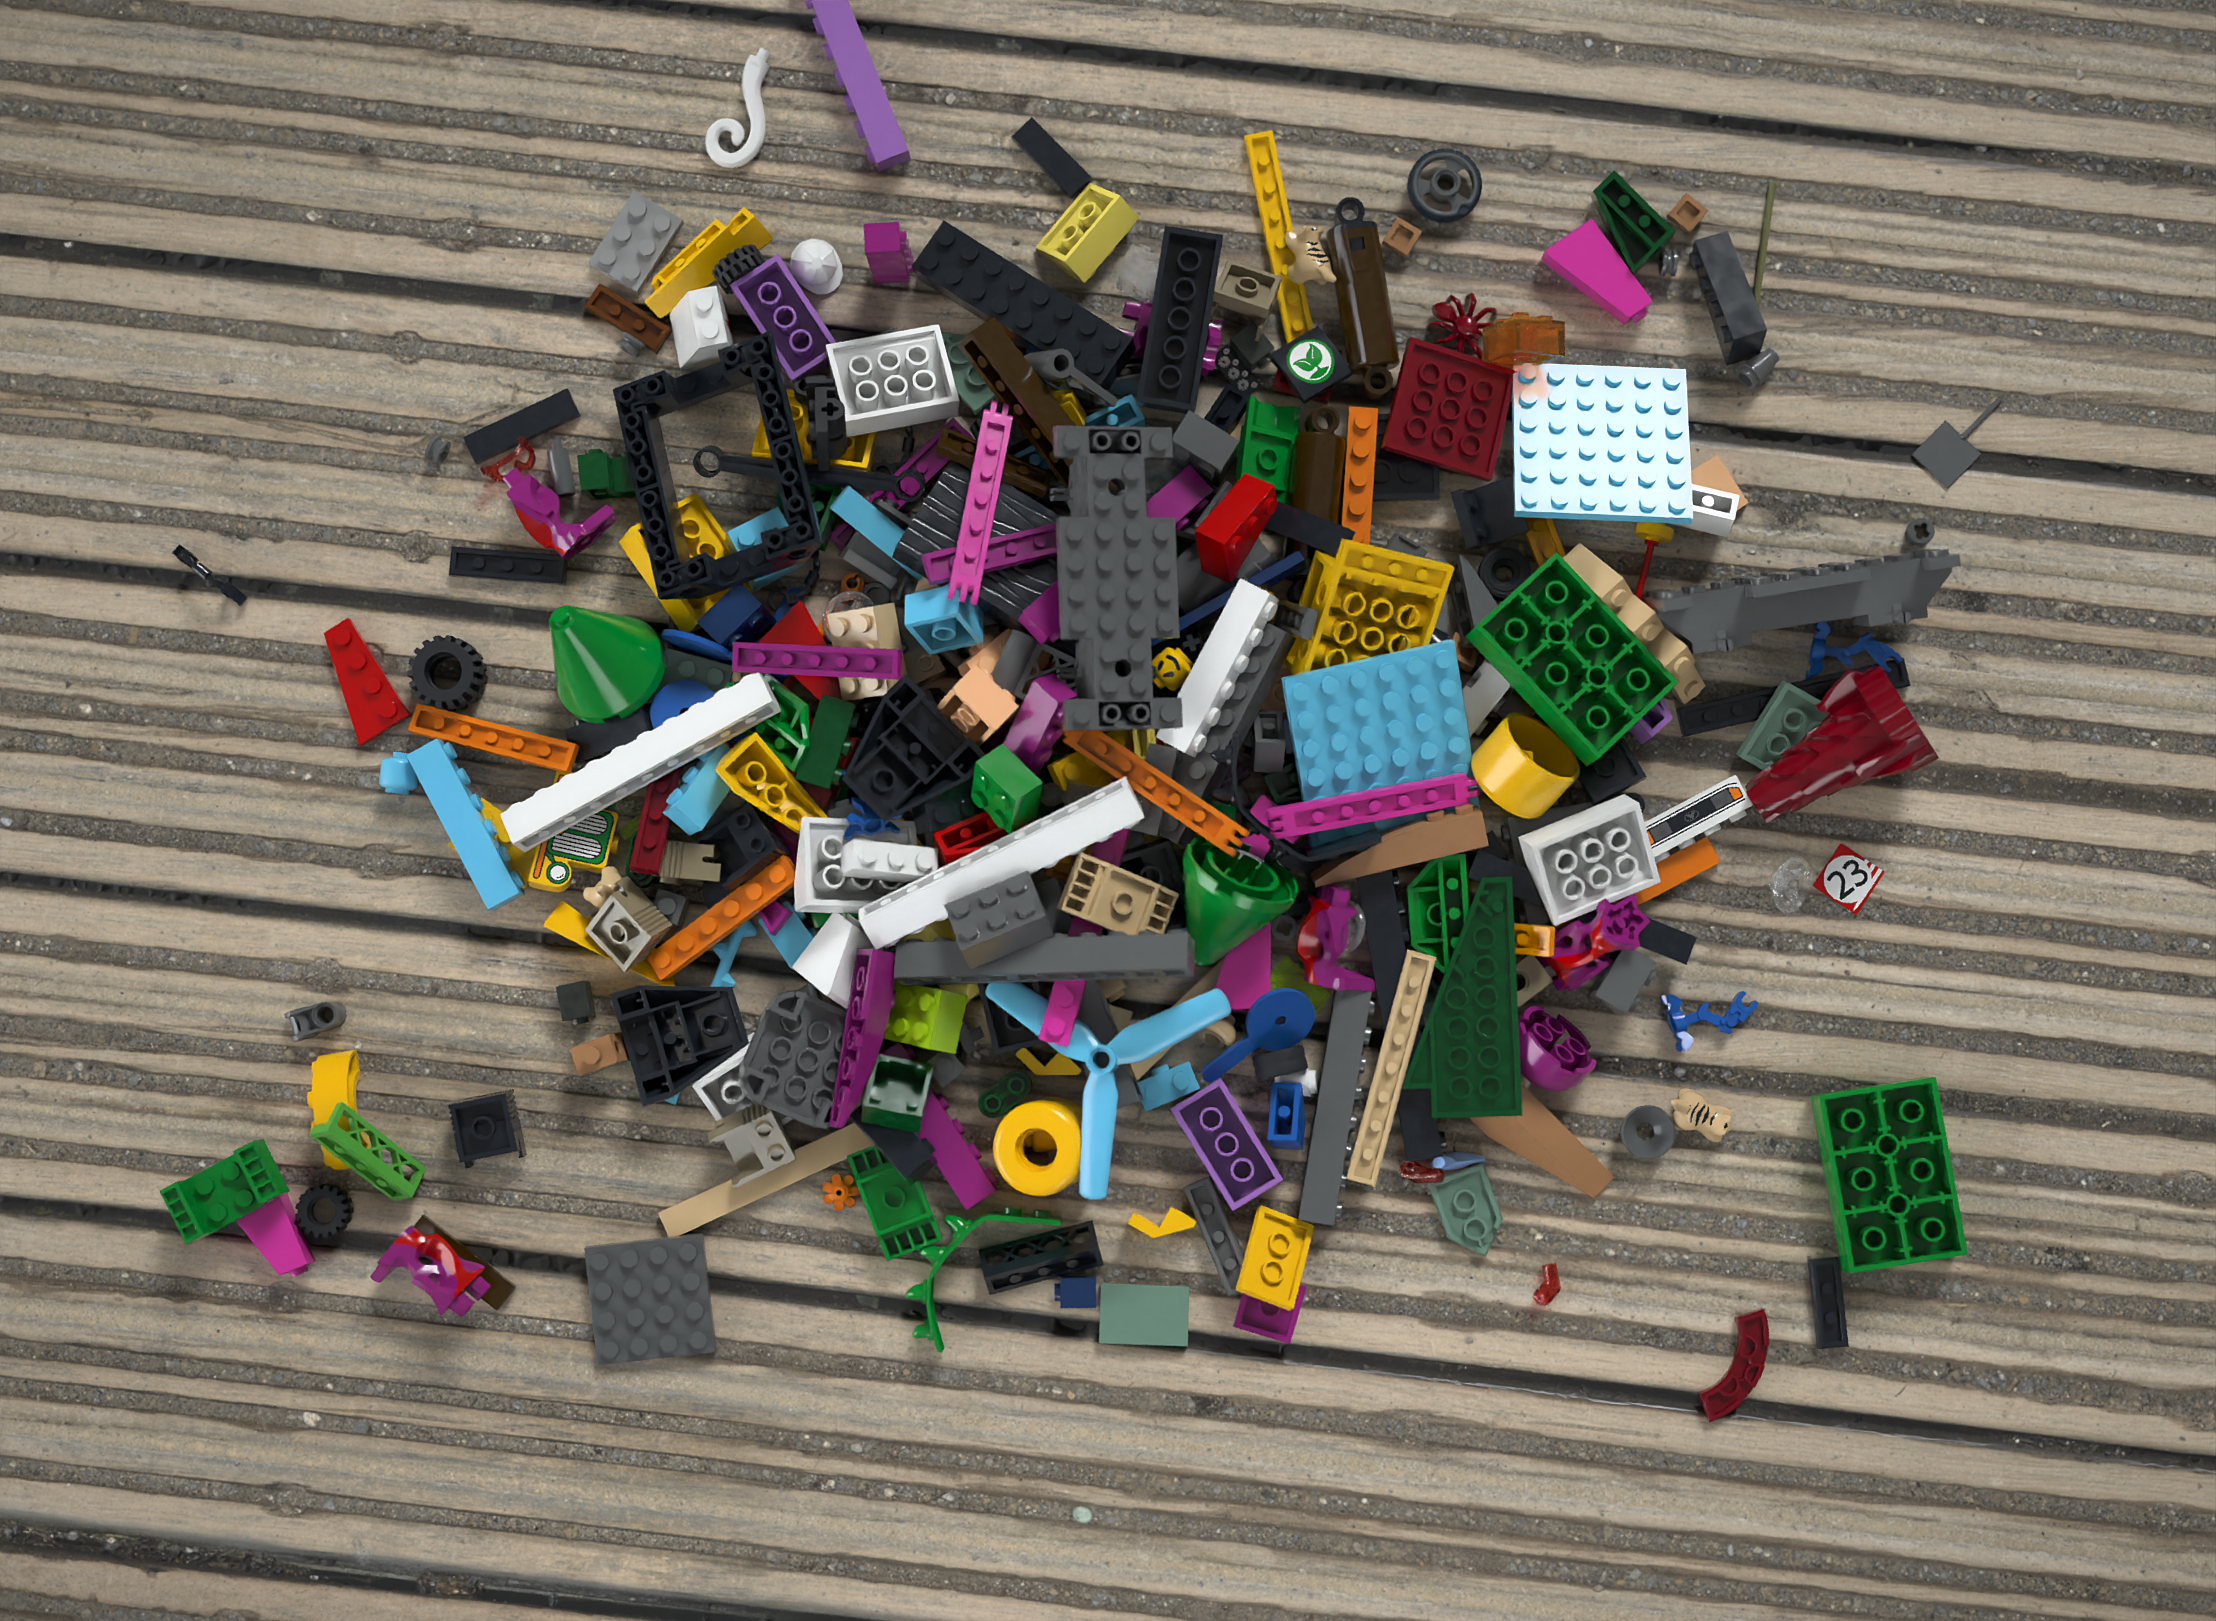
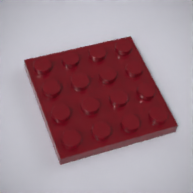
(1449, 409)

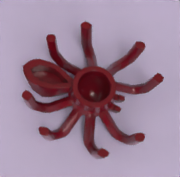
(1465, 326)

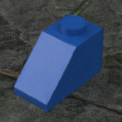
(1286, 1116)

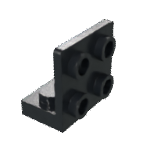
(1488, 514)

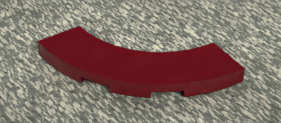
(1744, 1369)

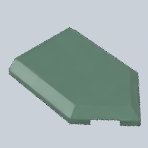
(968, 382)
(1468, 1208)

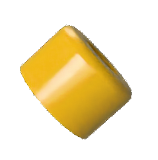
(1524, 766)
(1050, 1114)

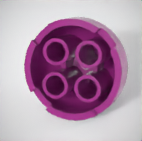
(1547, 1066)

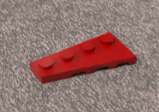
(365, 686)

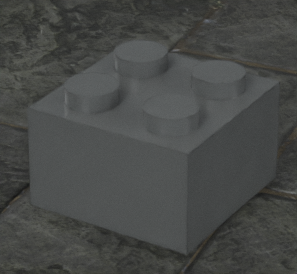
(1621, 981)

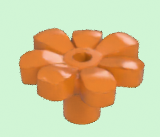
(847, 1192)

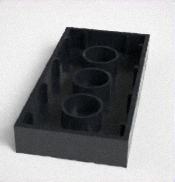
(1002, 591)

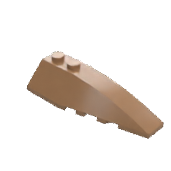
(1411, 843)
(1547, 1144)

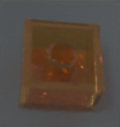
(1524, 340)

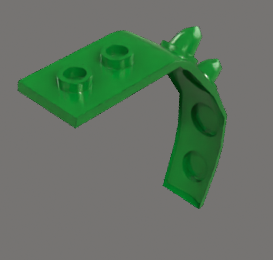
(937, 1256)

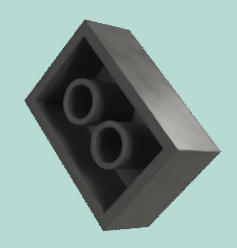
(1203, 448)
(998, 920)

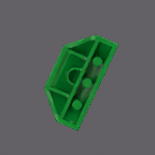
(786, 731)
(1438, 907)

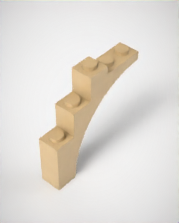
(1639, 620)

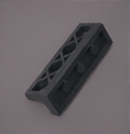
(1041, 1263)

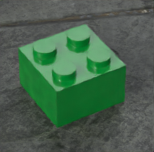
(1006, 789)

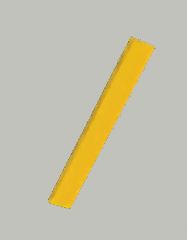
(1275, 224)

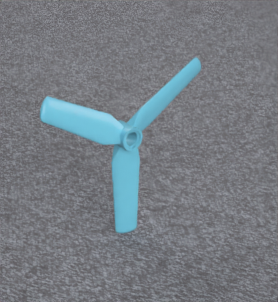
(1131, 1045)

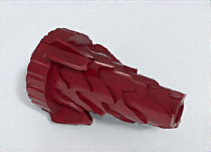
(1859, 740)

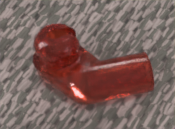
(1420, 1174)
(1549, 1287)

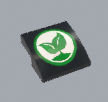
(1311, 364)

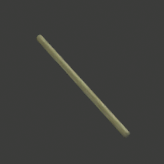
(1764, 241)

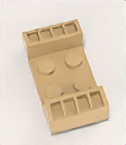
(1115, 897)

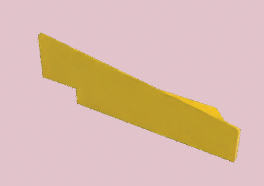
(695, 263)
(572, 925)

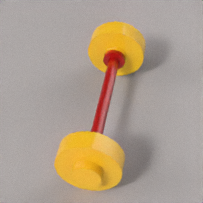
(1653, 535)

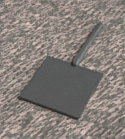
(1948, 452)

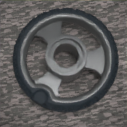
(1459, 205)

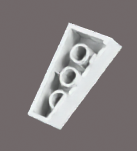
(1483, 694)

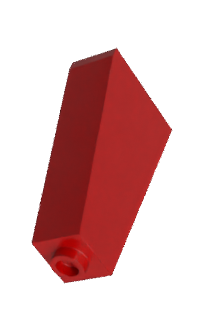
(799, 629)

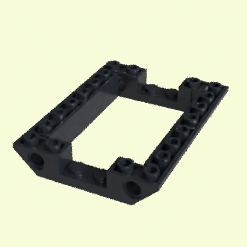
(639, 410)

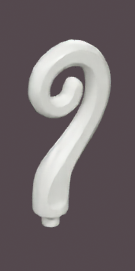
(752, 78)

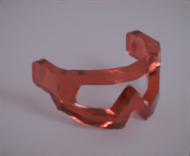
(492, 470)

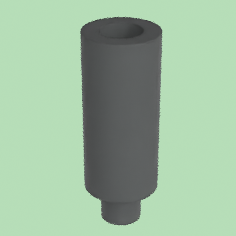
(560, 469)

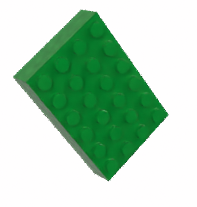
(1572, 659)
(1888, 1174)

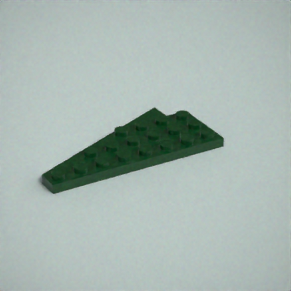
(1473, 1028)

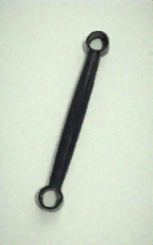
(834, 477)

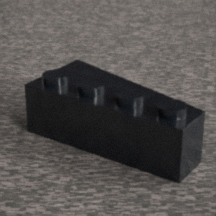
(1728, 298)

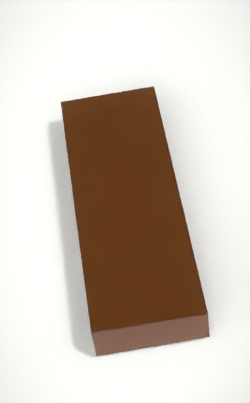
(628, 318)

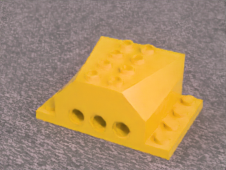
(1368, 605)

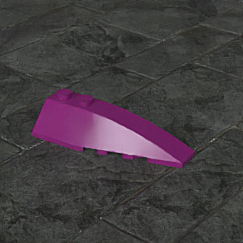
(864, 1028)

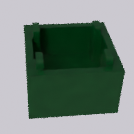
(897, 1093)

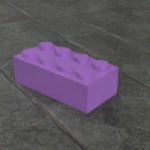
(780, 306)
(1226, 1144)

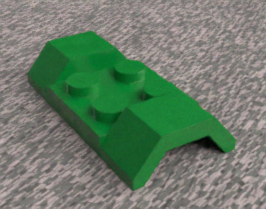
(1268, 444)

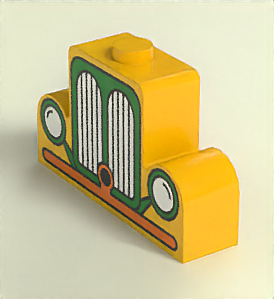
(580, 846)

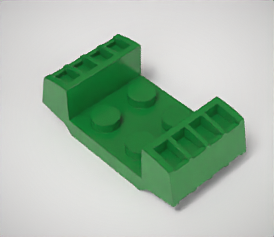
(224, 1192)
(895, 1208)

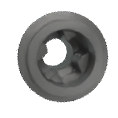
(1756, 369)

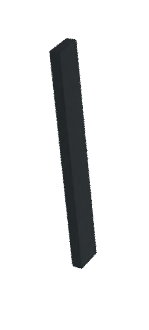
(1749, 706)
(1654, 937)

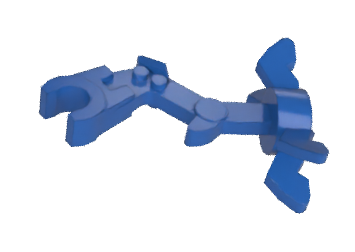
(1819, 649)
(869, 823)
(1678, 1021)

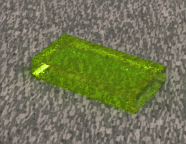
(1290, 975)

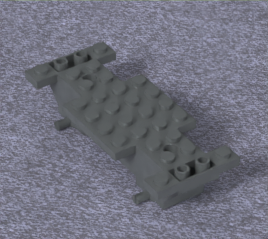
(1114, 578)
(1866, 590)

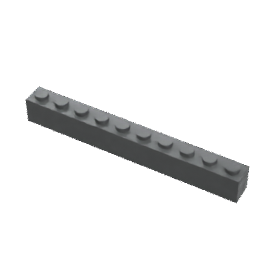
(1052, 959)

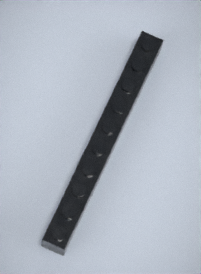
(1387, 955)

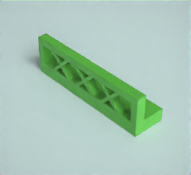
(364, 1162)

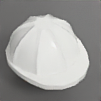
(816, 266)

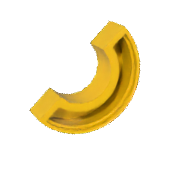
(335, 1082)

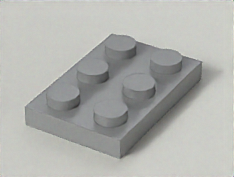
(636, 242)

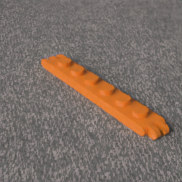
(1157, 787)

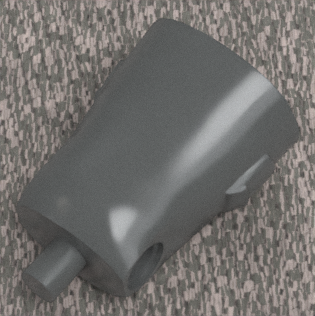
(1199, 587)

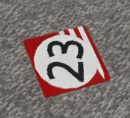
(1848, 878)

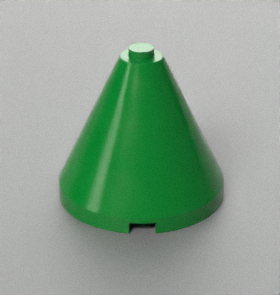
(604, 662)
(1230, 896)

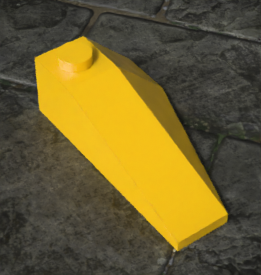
(766, 783)

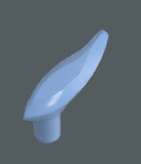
(1456, 1160)

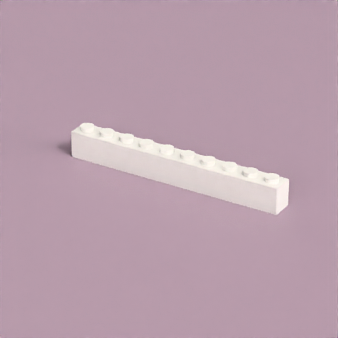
(640, 762)
(1024, 850)

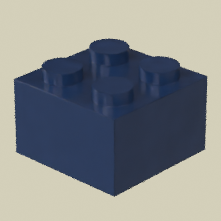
(737, 618)

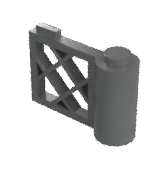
(1058, 370)
(1019, 660)

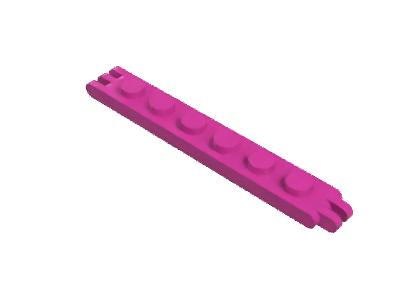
(980, 503)
(1371, 805)

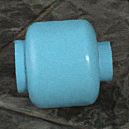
(397, 774)

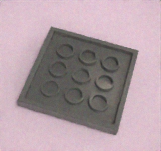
(650, 1299)

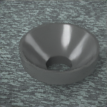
(1662, 1136)

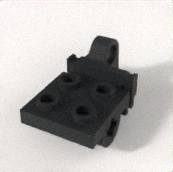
(825, 418)

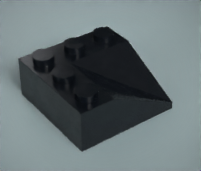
(1158, 864)

